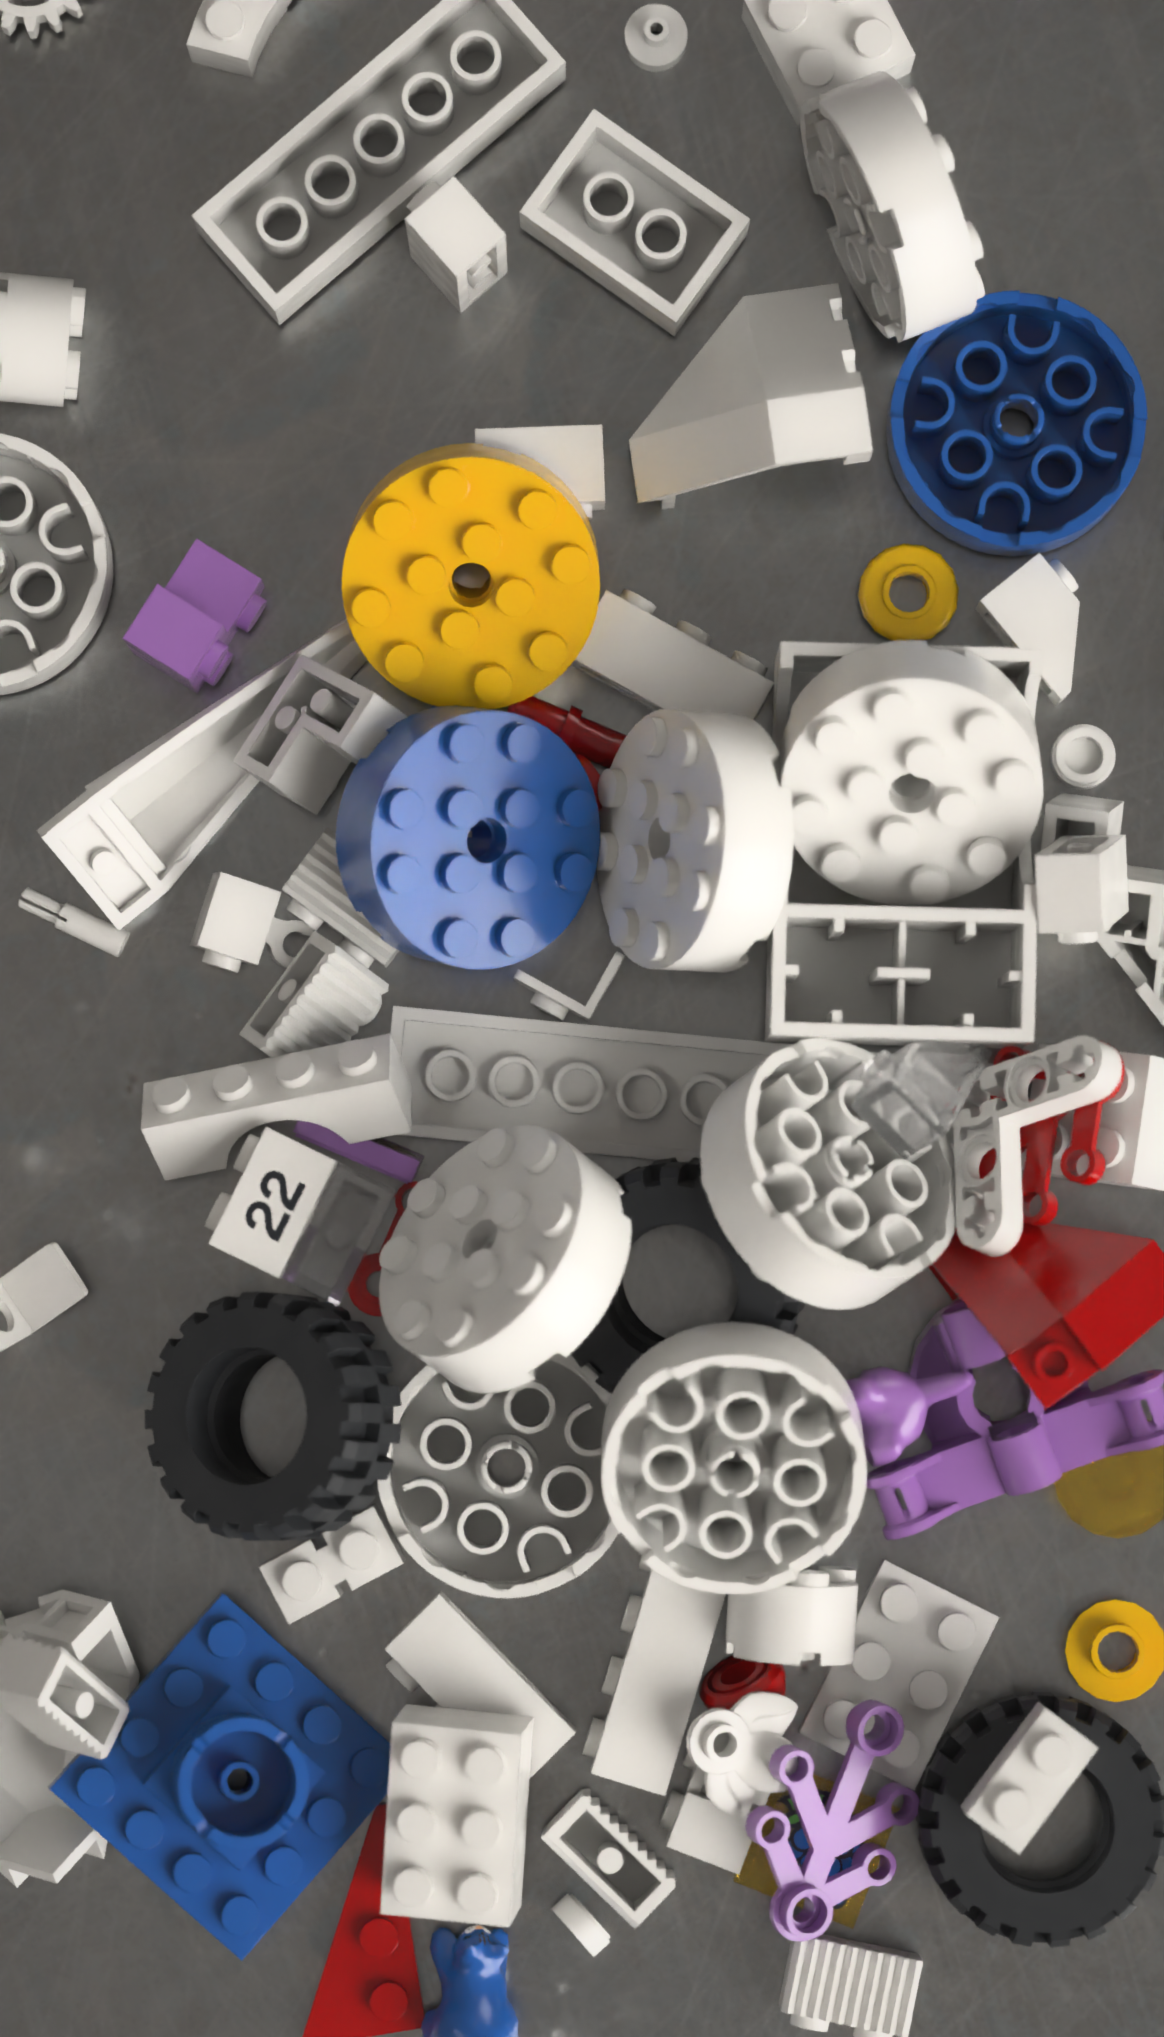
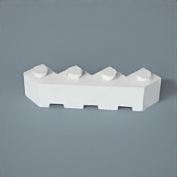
(1139, 935)

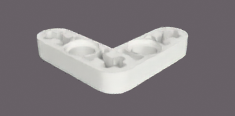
(997, 1124)

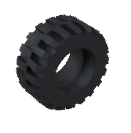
(657, 1197)
(200, 1409)
(1058, 1906)

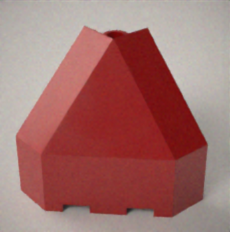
(1059, 1300)

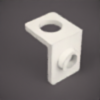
(558, 1004)
(38, 1293)

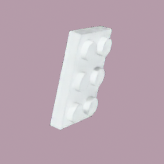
(909, 1653)

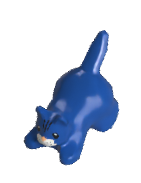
(471, 1985)

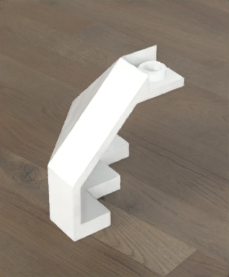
(758, 396)
(36, 1827)

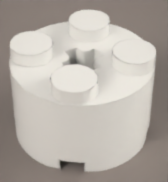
(34, 338)
(796, 1620)

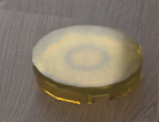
(1115, 1494)

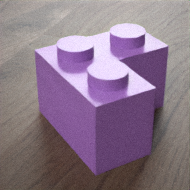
(196, 616)

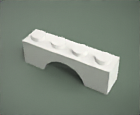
(345, 1086)

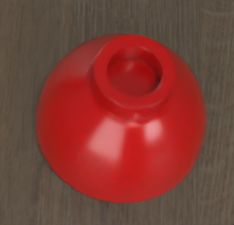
(737, 1677)

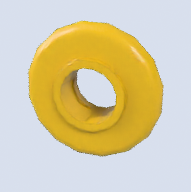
(915, 562)
(1084, 1642)

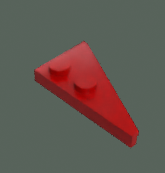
(372, 1964)

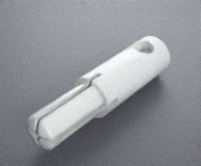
(75, 922)

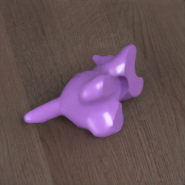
(896, 1407)

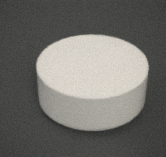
(1082, 756)
(581, 1924)

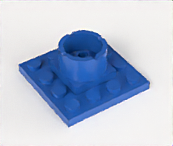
(162, 1793)

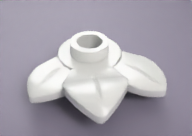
(754, 1733)

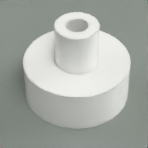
(653, 51)

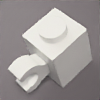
(239, 922)

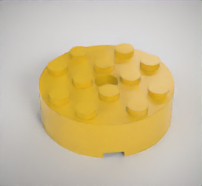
(460, 641)

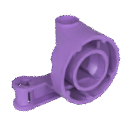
(1014, 1456)

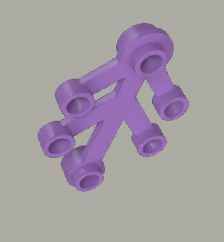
(832, 1829)

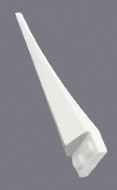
(162, 805)

